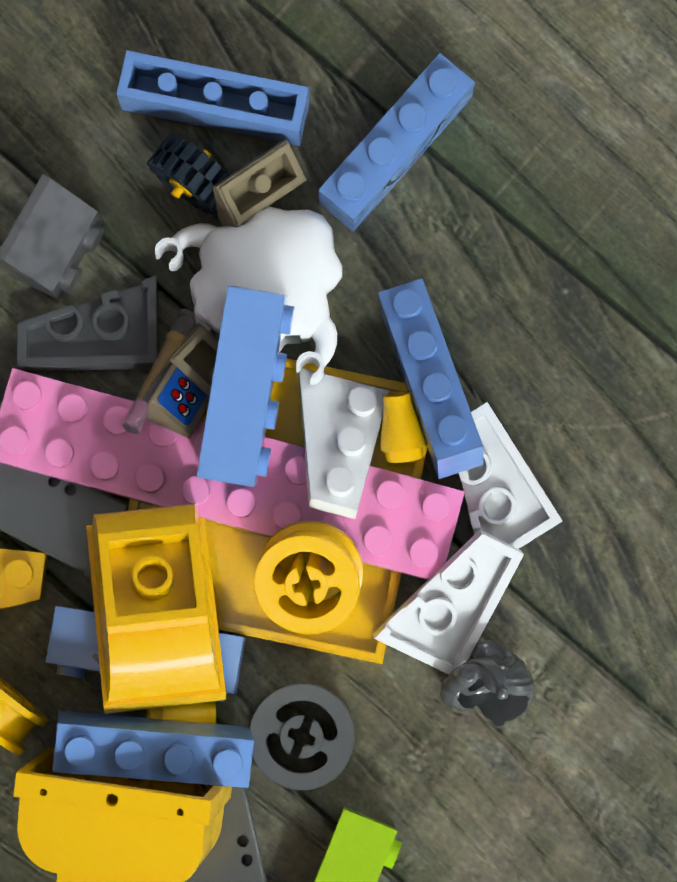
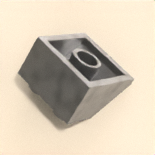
(51, 239)

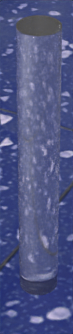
(139, 411)

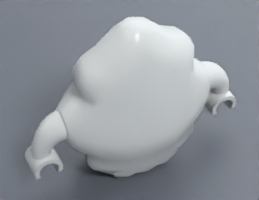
(269, 253)

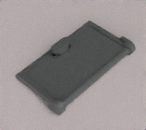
(52, 515)
(226, 858)

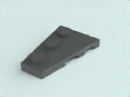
(97, 335)

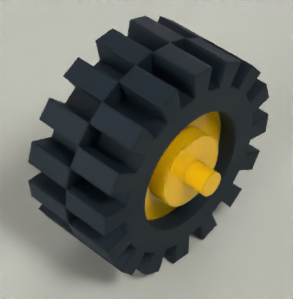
(187, 172)

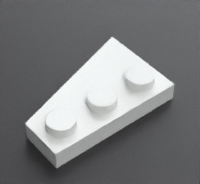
(339, 439)
(503, 491)
(454, 606)

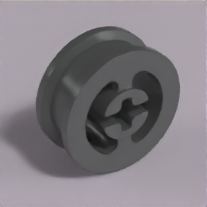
(337, 750)

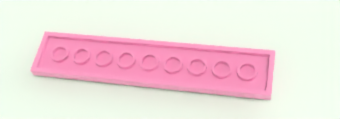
(81, 440)

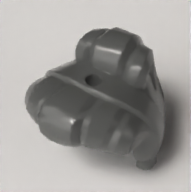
(493, 681)

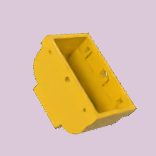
(154, 609)
(115, 825)

